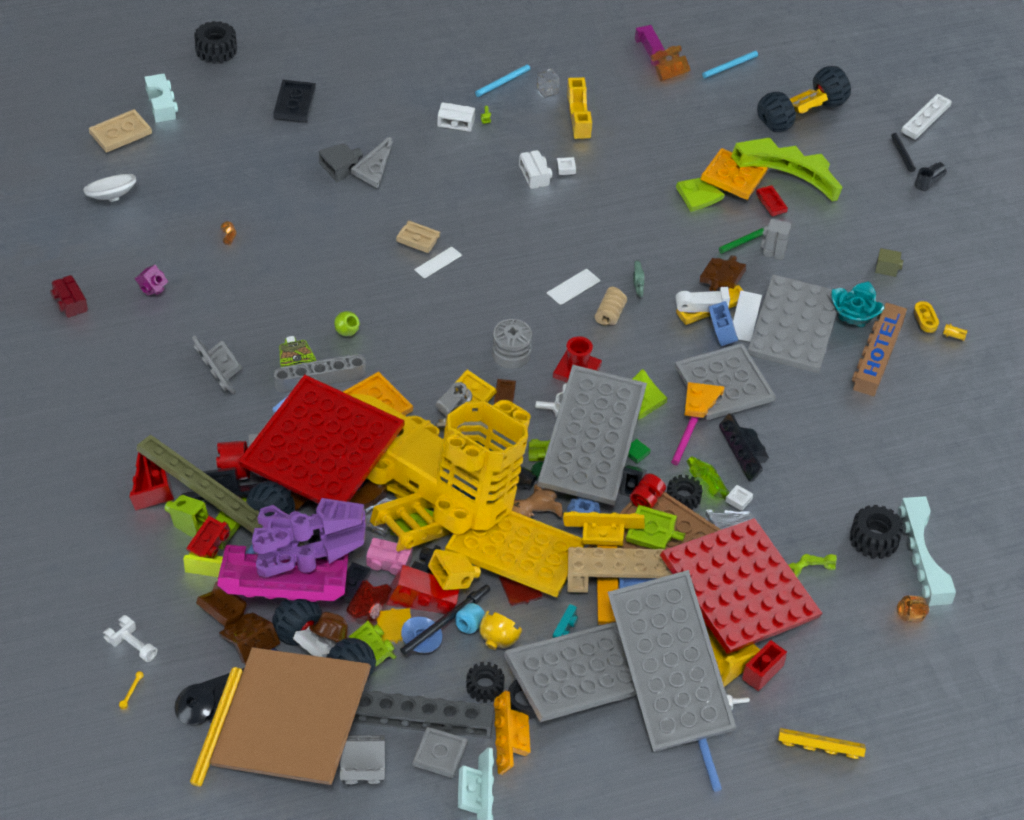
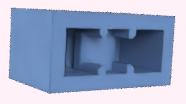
(723, 323)

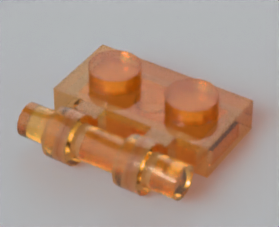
(671, 68)

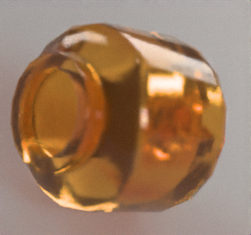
(912, 608)

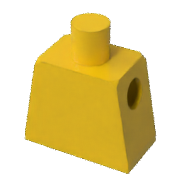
(452, 570)

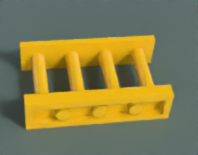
(403, 508)

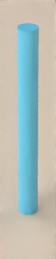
(730, 64)
(503, 80)

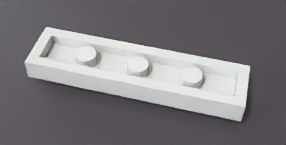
(926, 116)

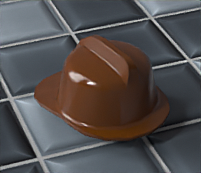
(331, 627)

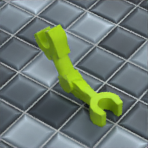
(828, 561)

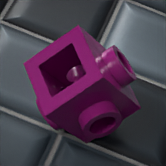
(151, 280)

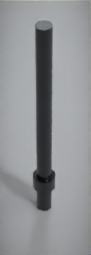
(473, 597)

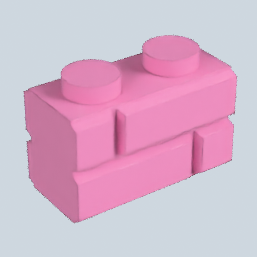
(384, 556)

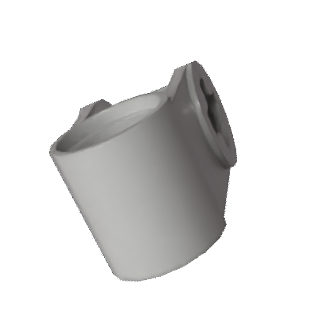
(453, 399)

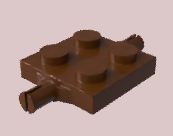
(723, 273)

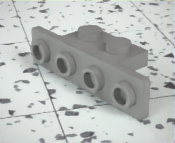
(221, 360)

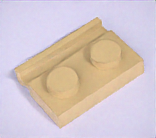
(418, 236)

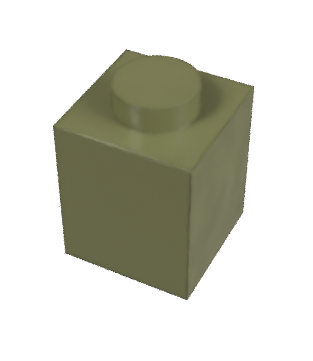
(889, 262)

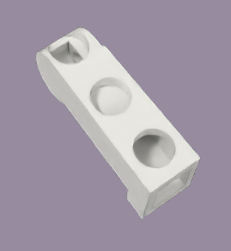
(701, 300)

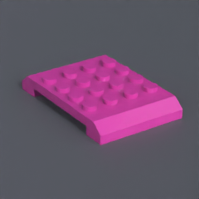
(240, 577)

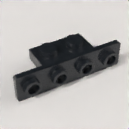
(745, 446)
(229, 479)

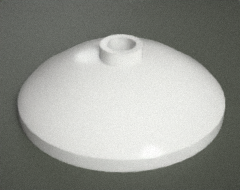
(110, 187)

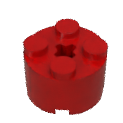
(229, 456)

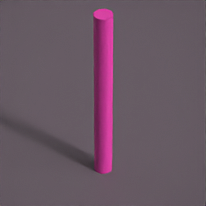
(684, 440)

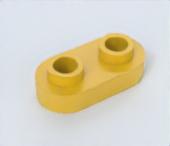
(926, 316)

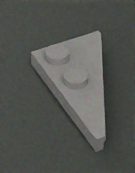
(372, 166)

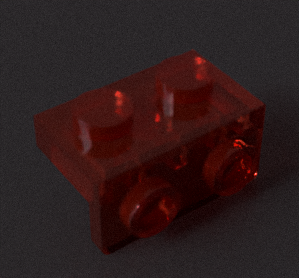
(368, 602)

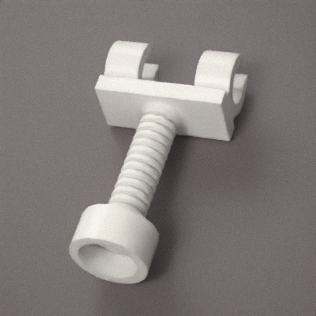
(147, 651)

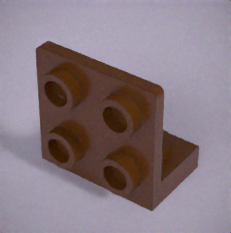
(250, 632)

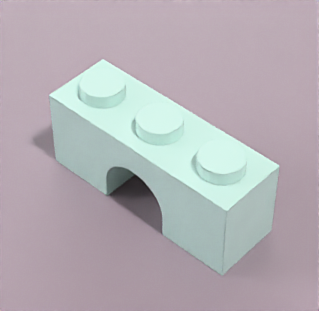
(161, 97)

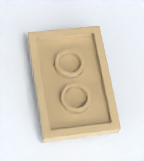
(120, 130)

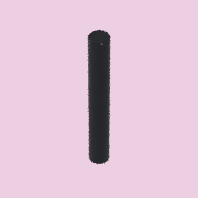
(903, 152)

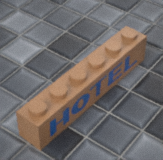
(879, 349)

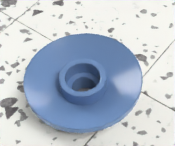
(414, 627)

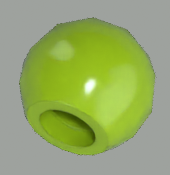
(347, 323)

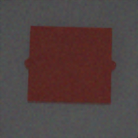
(519, 593)

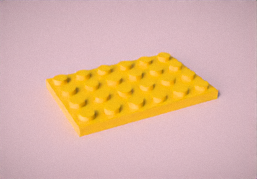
(520, 551)

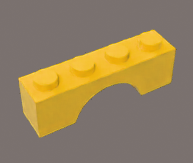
(577, 101)

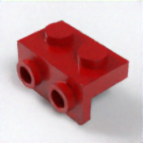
(209, 538)

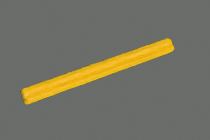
(215, 728)

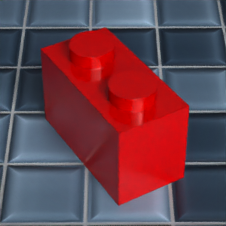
(764, 665)

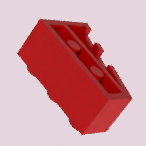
(150, 484)
(420, 592)

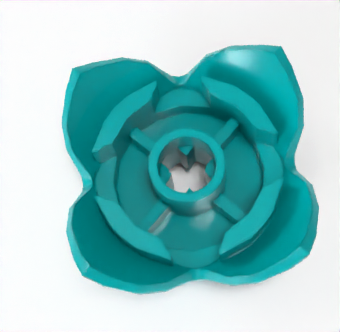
(858, 305)

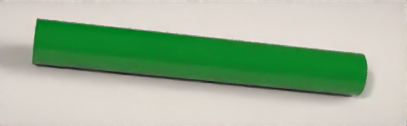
(740, 241)

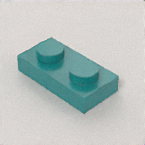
(567, 621)

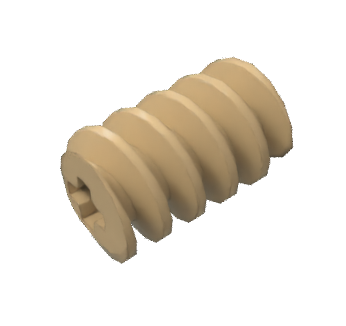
(611, 306)

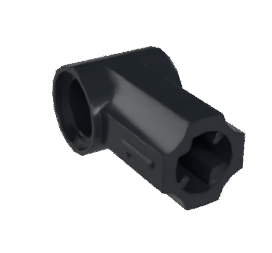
(929, 175)

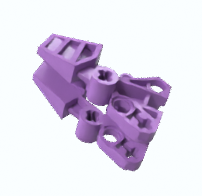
(340, 527)

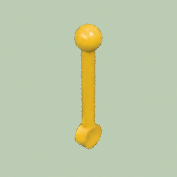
(123, 704)

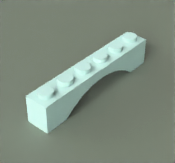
(936, 583)

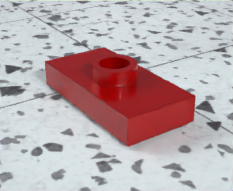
(771, 200)

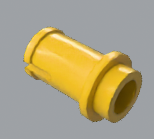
(954, 332)

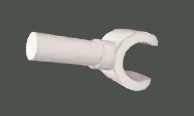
(737, 700)

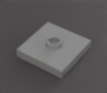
(440, 752)

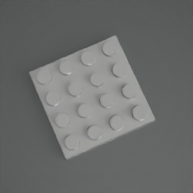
(735, 371)

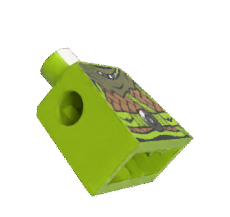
(295, 352)

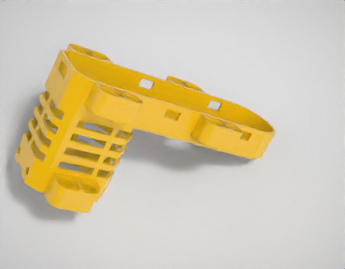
(423, 456)

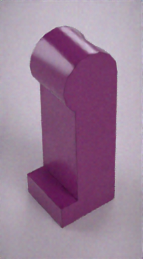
(649, 40)

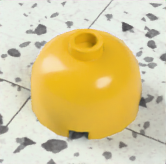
(498, 631)

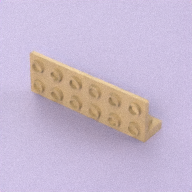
(612, 563)

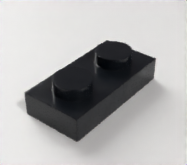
(355, 575)

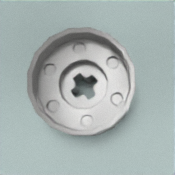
(512, 343)

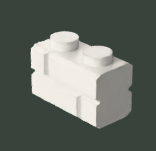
(456, 117)
(535, 169)

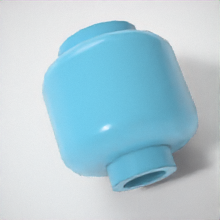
(469, 618)

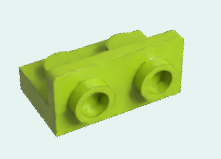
(373, 637)

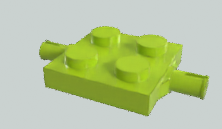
(657, 530)

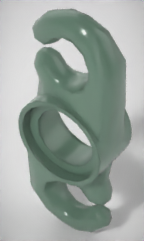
(638, 278)

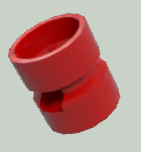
(648, 491)

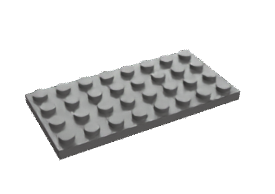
(592, 435)
(671, 661)

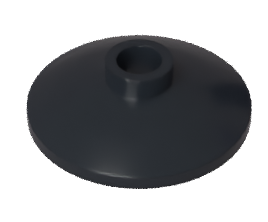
(200, 708)

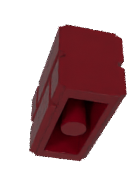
(69, 296)

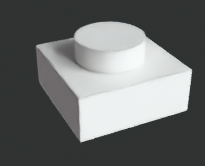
(566, 166)
(739, 497)

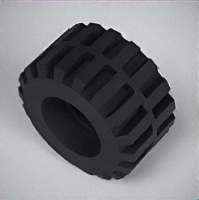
(215, 42)
(874, 543)

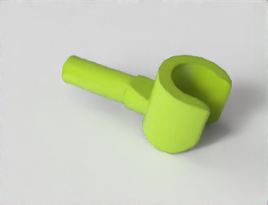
(485, 117)

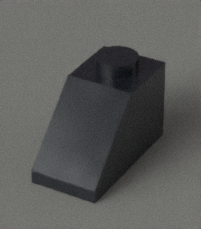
(631, 479)

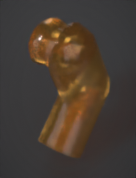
(231, 232)

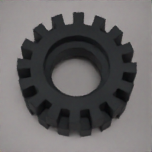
(687, 485)
(482, 692)

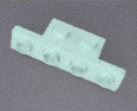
(476, 787)

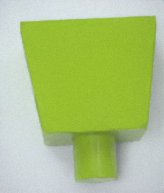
(187, 514)

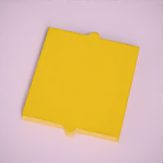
(392, 622)

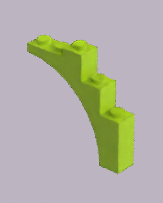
(788, 159)

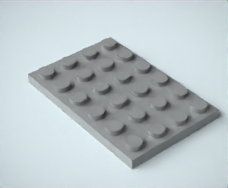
(794, 324)
(573, 671)

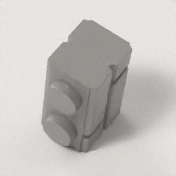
(776, 239)

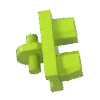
(537, 449)

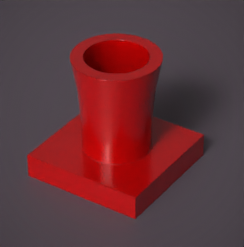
(577, 354)

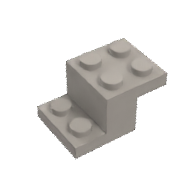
(363, 759)

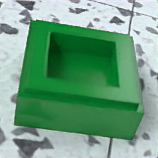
(638, 451)

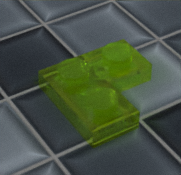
(708, 474)

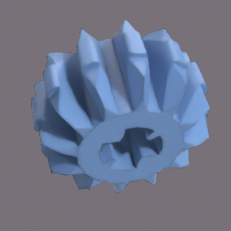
(583, 505)

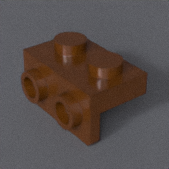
(222, 606)

